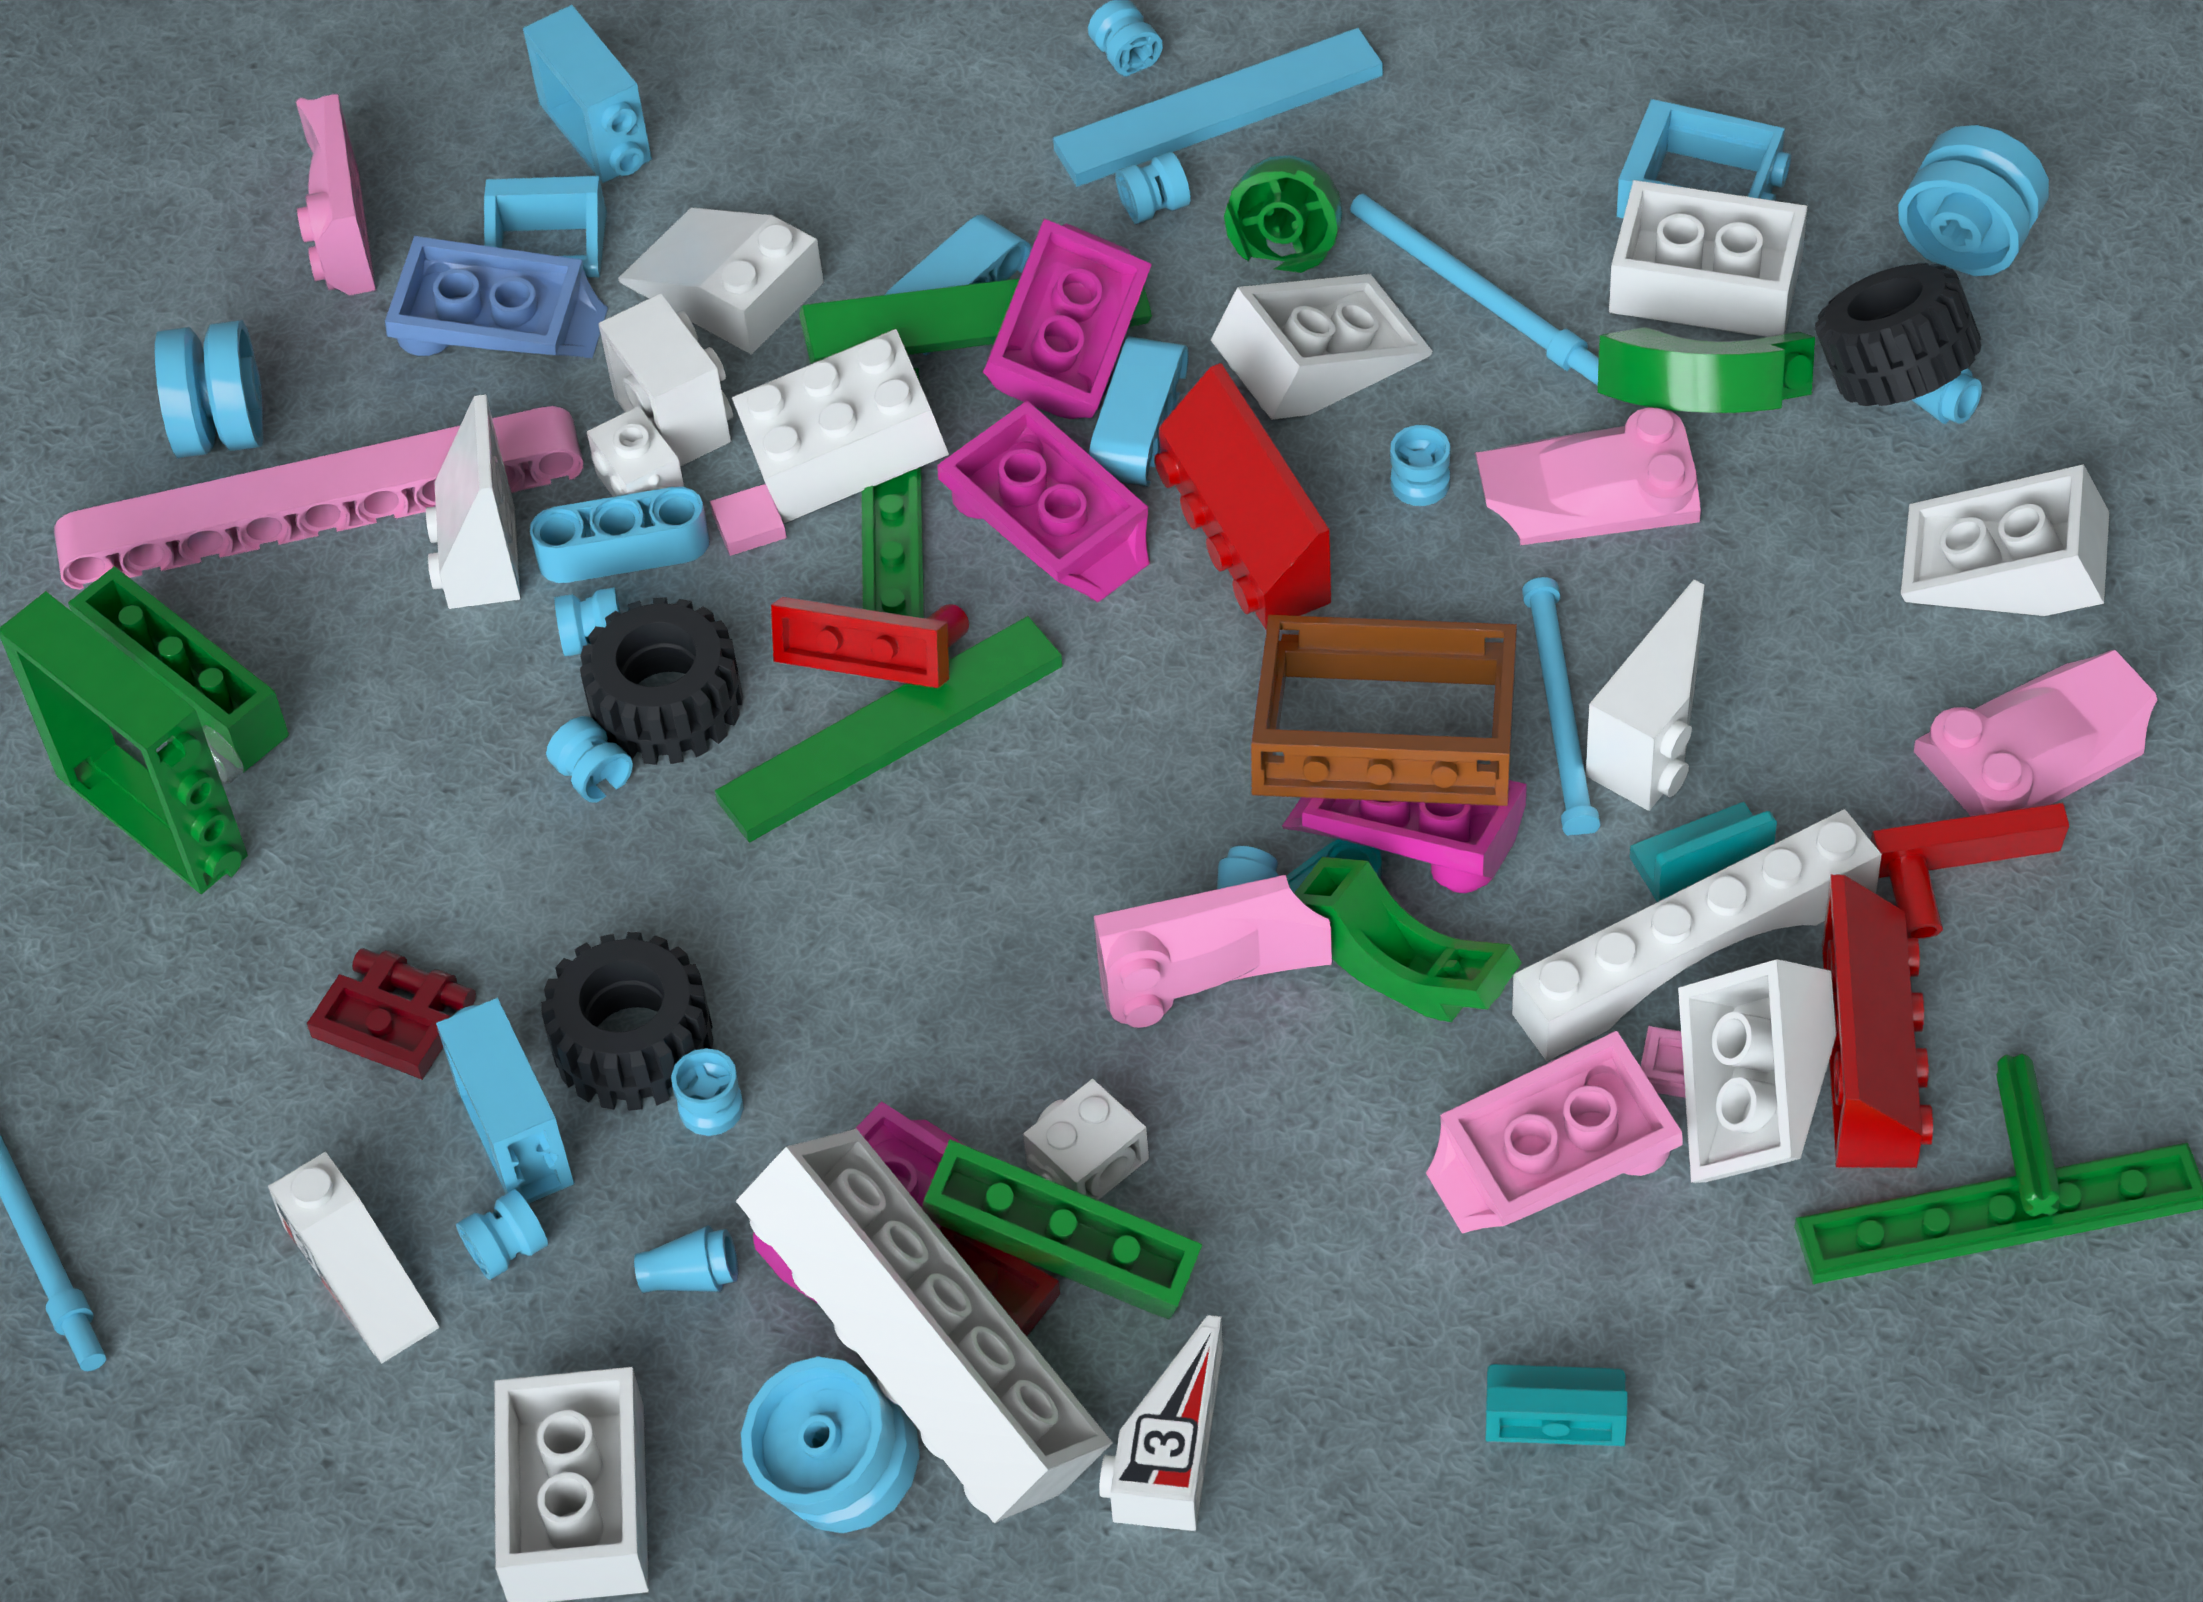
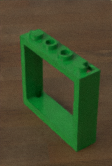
(83, 685)

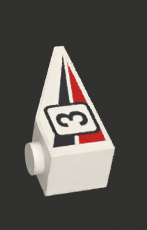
(351, 1257)
(1166, 1440)

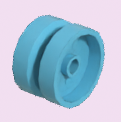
(1974, 200)
(209, 388)
(829, 1445)

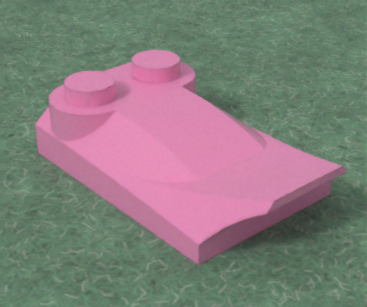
(334, 201)
(1595, 480)
(2041, 736)
(1201, 942)
(1551, 1136)

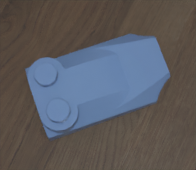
(493, 301)

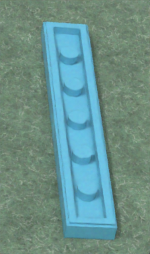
(1217, 106)

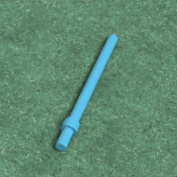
(1562, 346)
(65, 1304)

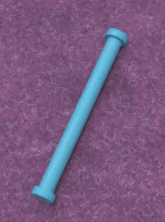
(1580, 816)

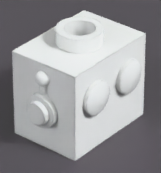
(633, 455)
(1086, 1142)

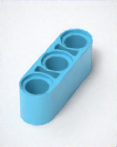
(972, 255)
(1136, 406)
(620, 534)

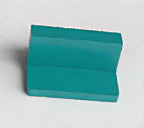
(1701, 848)
(1556, 1405)

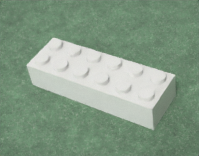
(923, 1323)

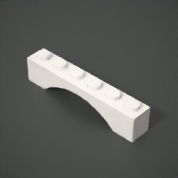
(1610, 972)

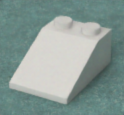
(730, 272)
(1314, 341)
(474, 518)
(2010, 546)
(1645, 709)
(1754, 1064)

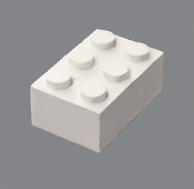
(1707, 259)
(840, 426)
(570, 1486)

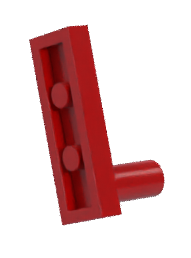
(866, 640)
(1918, 848)

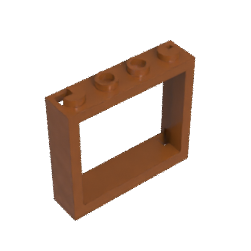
(1375, 763)

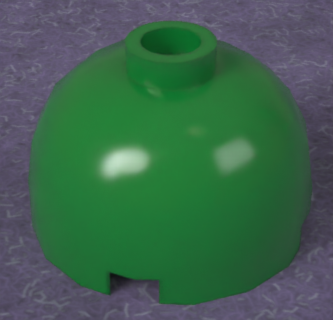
(1285, 203)

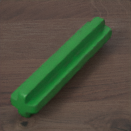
(2028, 1135)

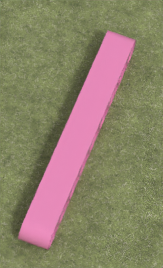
(298, 499)

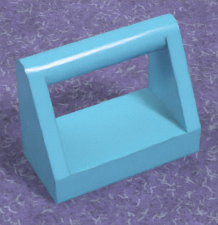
(547, 205)

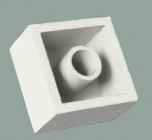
(668, 374)

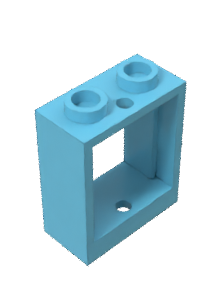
(587, 94)
(1705, 137)
(505, 1101)

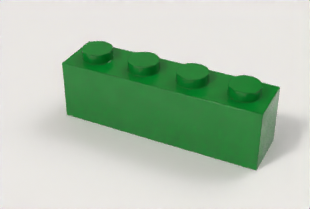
(186, 662)
(1060, 1230)

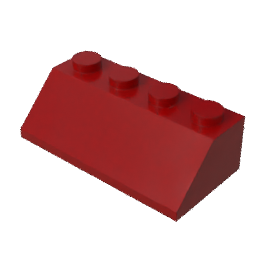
(1245, 501)
(1876, 1014)

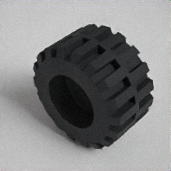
(1898, 334)
(667, 716)
(617, 978)

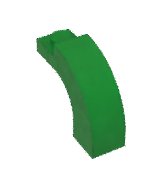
(1704, 375)
(1398, 953)

